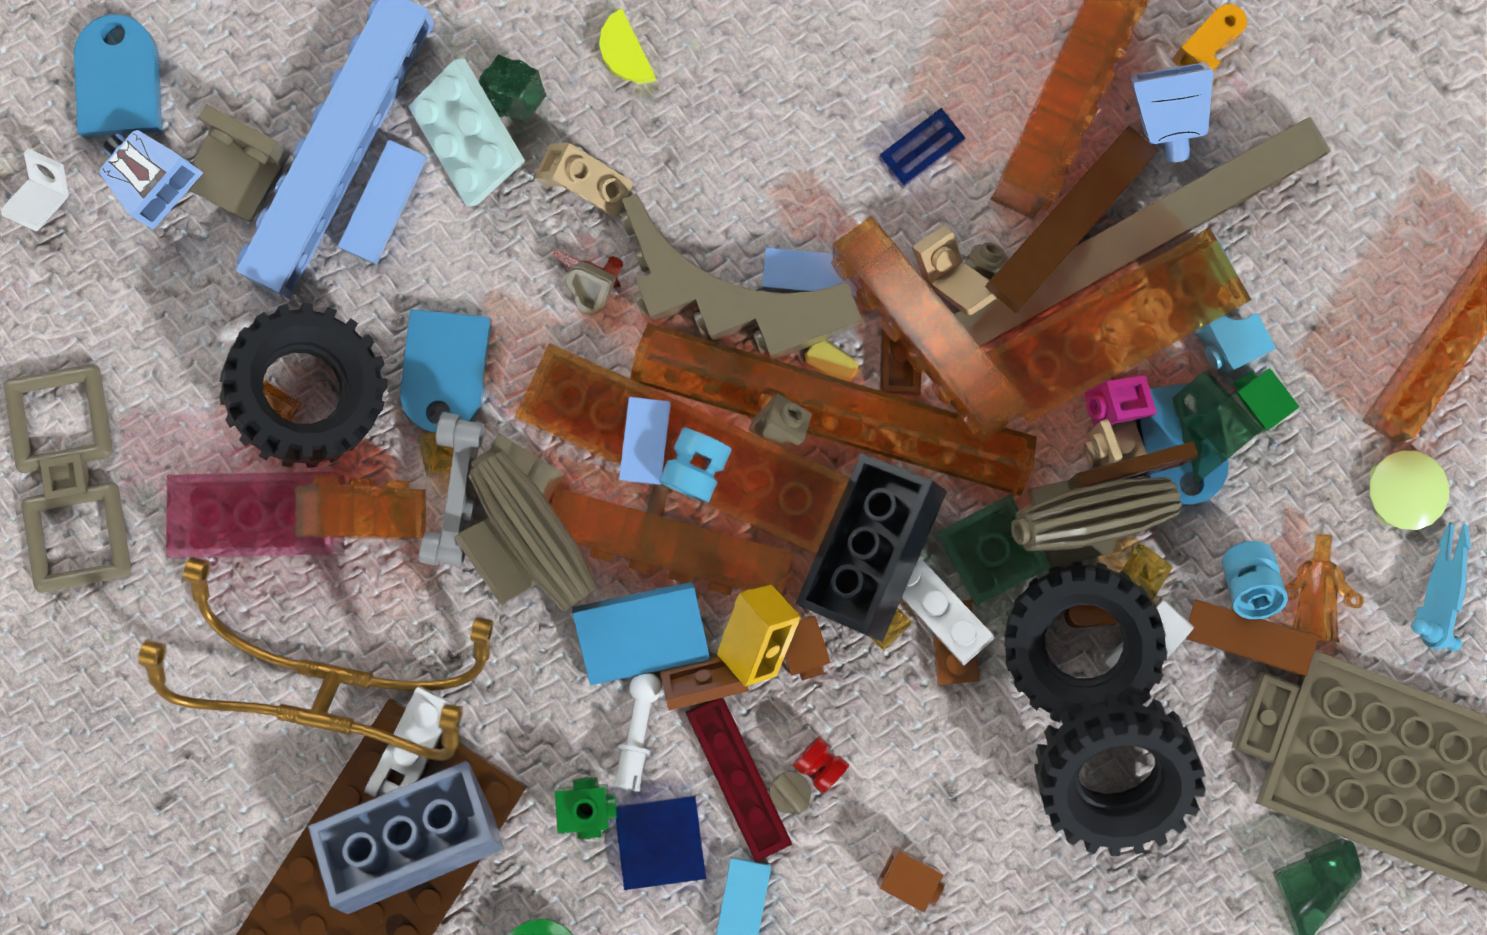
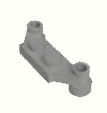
(460, 506)

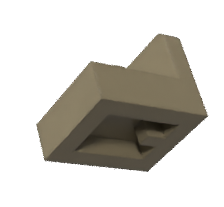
(781, 422)

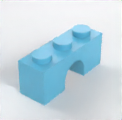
(1235, 342)

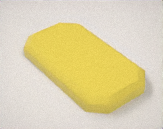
(831, 361)

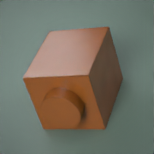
(807, 650)
(911, 880)

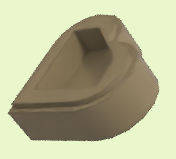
(591, 287)

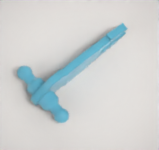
(1444, 593)

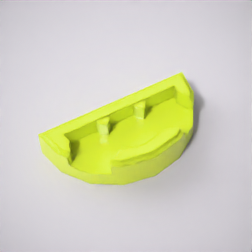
(623, 52)

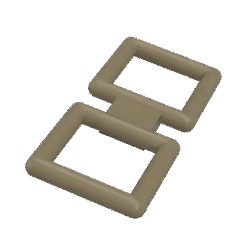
(67, 478)

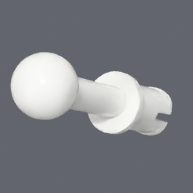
(645, 690)

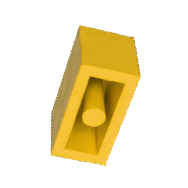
(758, 635)

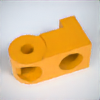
(1214, 34)

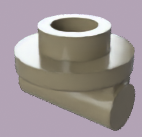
(987, 259)
(790, 792)

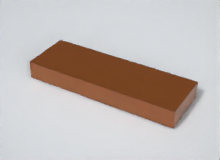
(1252, 638)

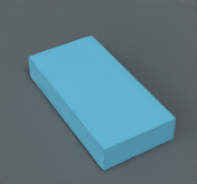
(743, 897)

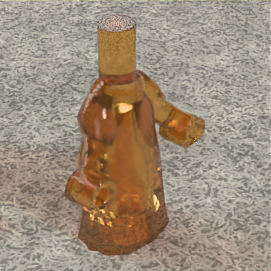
(1319, 585)

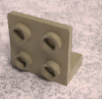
(236, 165)

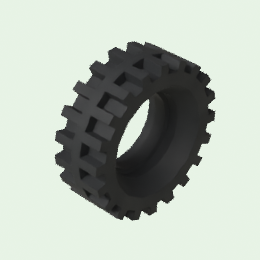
(321, 337)
(1075, 585)
(1127, 816)

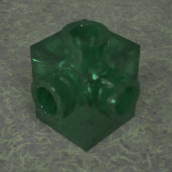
(513, 88)

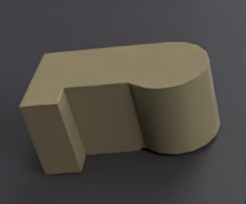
(538, 471)

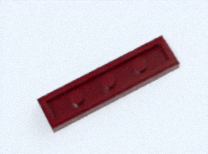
(738, 778)

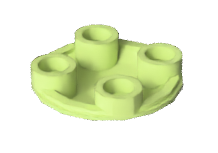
(1408, 490)

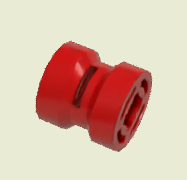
(812, 759)

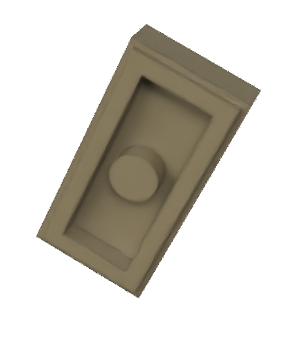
(1266, 717)

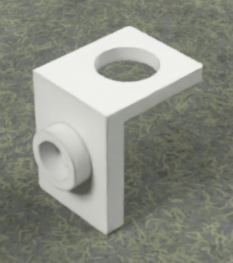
(39, 195)

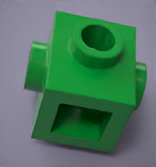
(570, 814)

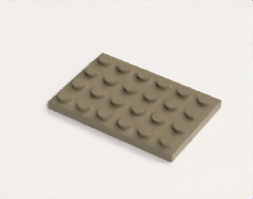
(1385, 769)

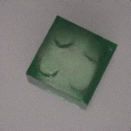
(987, 554)

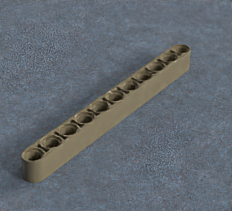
(1157, 226)

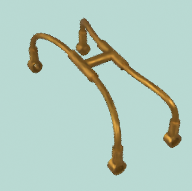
(196, 572)

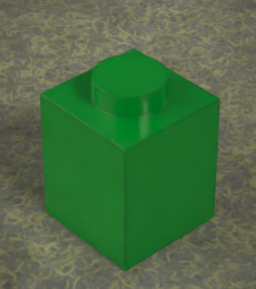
(1264, 398)

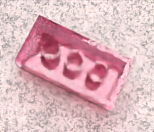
(240, 517)

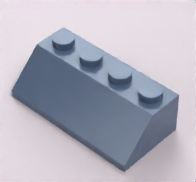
(404, 838)

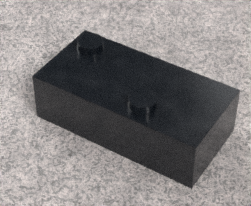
(871, 546)

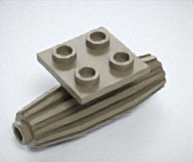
(1092, 518)
(522, 538)

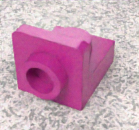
(1120, 400)

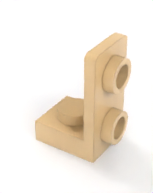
(583, 176)
(948, 274)
(1113, 443)

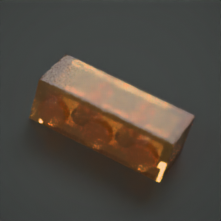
(360, 509)

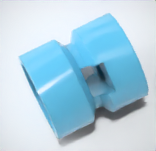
(689, 479)
(1254, 580)

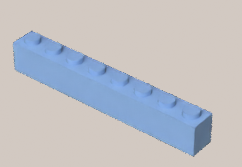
(335, 145)

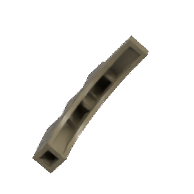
(676, 285)

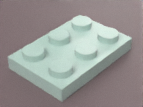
(466, 132)

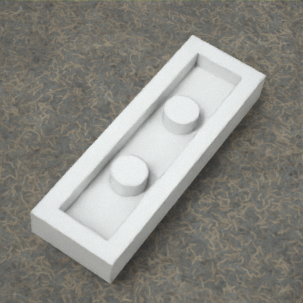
(945, 614)

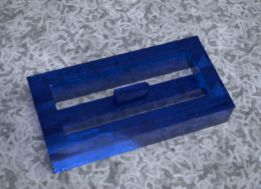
(895, 168)

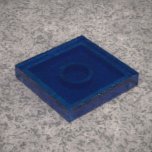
(660, 842)

